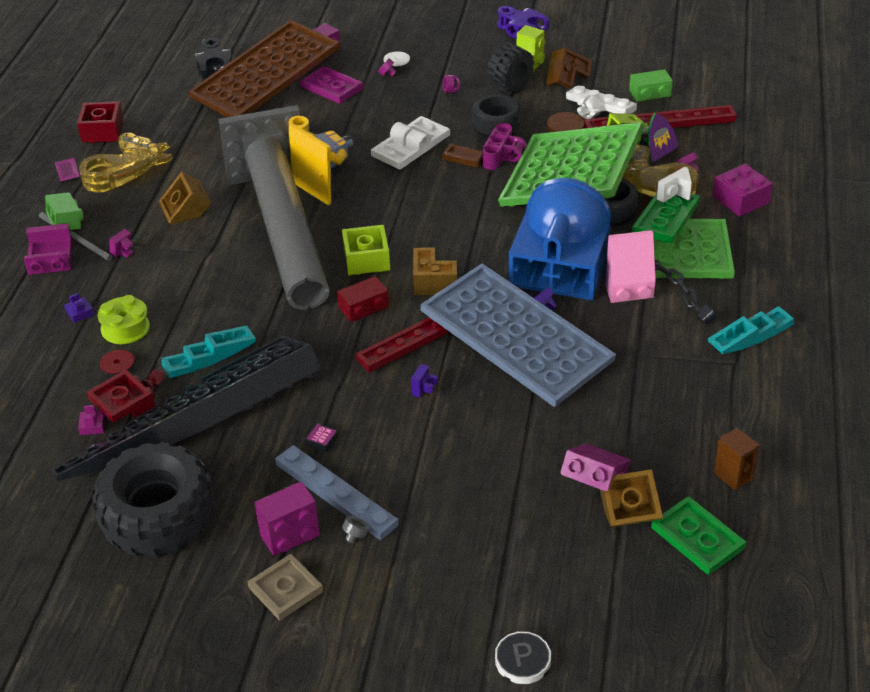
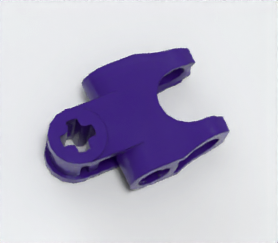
(514, 20)

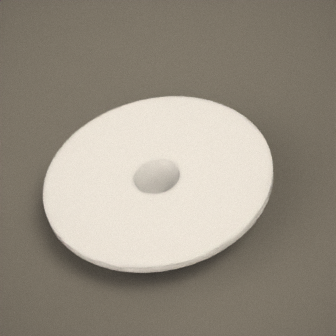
(399, 58)

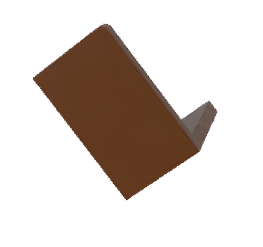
(564, 66)

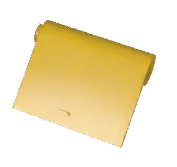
(309, 160)

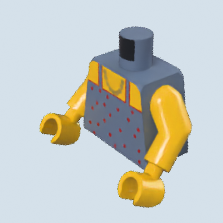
(338, 146)

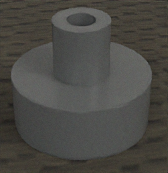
(355, 528)

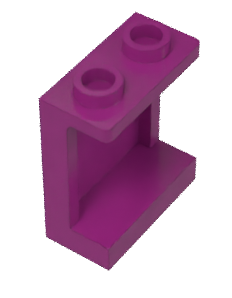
(48, 249)
(594, 465)

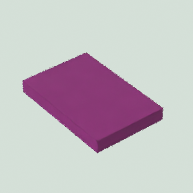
(331, 84)

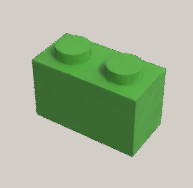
(650, 85)
(63, 209)

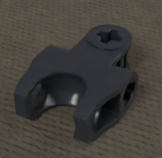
(212, 58)

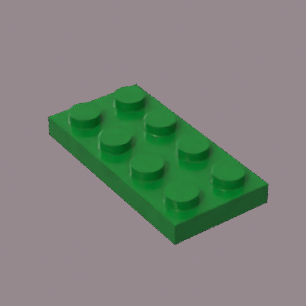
(666, 217)

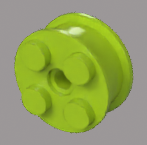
(123, 320)

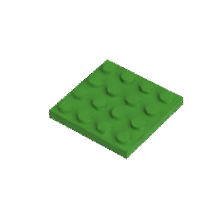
(698, 251)

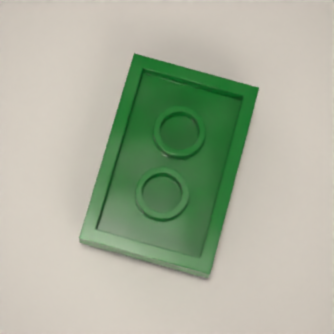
(699, 535)

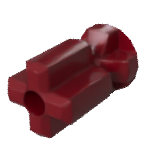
(154, 378)

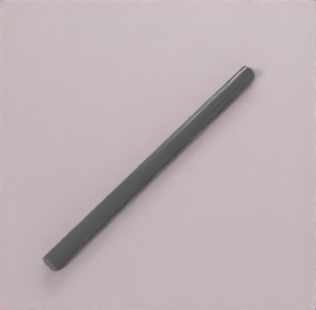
(108, 257)

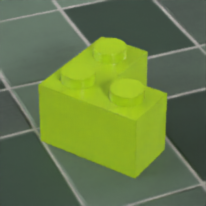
(532, 41)

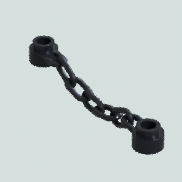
(705, 313)

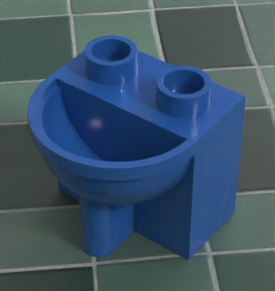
(562, 240)

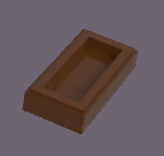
(463, 155)

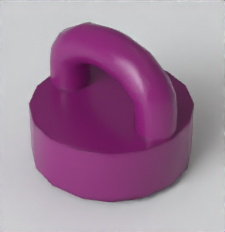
(448, 84)

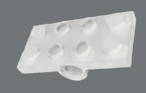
(409, 141)

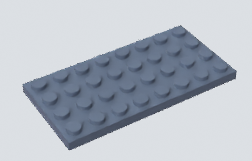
(518, 334)

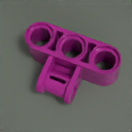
(502, 147)

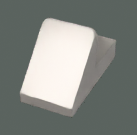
(675, 184)

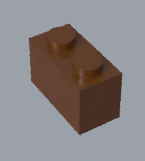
(736, 458)

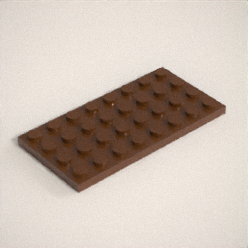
(264, 70)

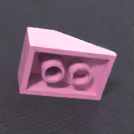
(630, 266)

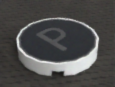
(523, 657)

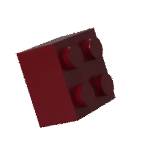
(100, 122)

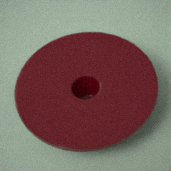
(116, 361)

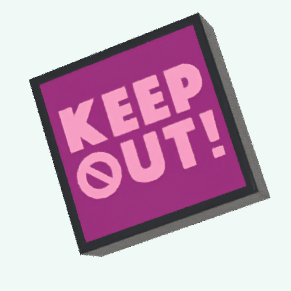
(321, 437)

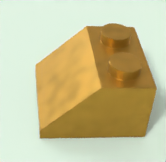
(184, 199)
(632, 499)

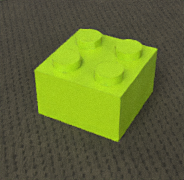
(366, 250)

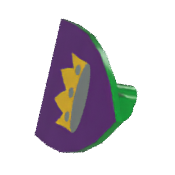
(660, 138)

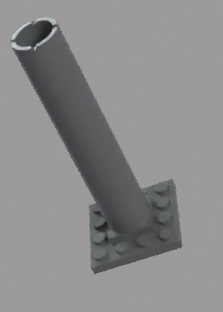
(259, 151)

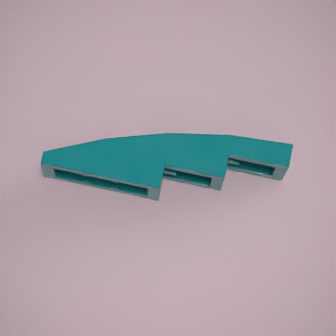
(751, 331)
(214, 349)

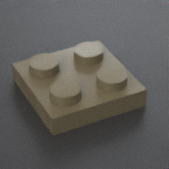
(285, 586)

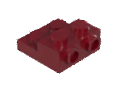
(122, 396)

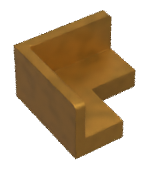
(431, 275)

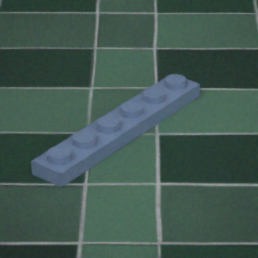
(336, 491)

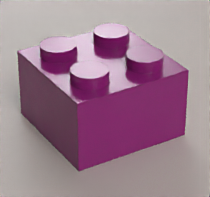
(742, 189)
(287, 518)

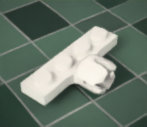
(595, 102)

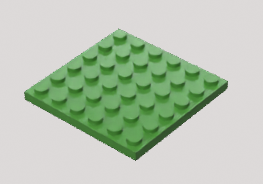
(587, 154)

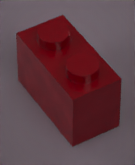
(363, 299)

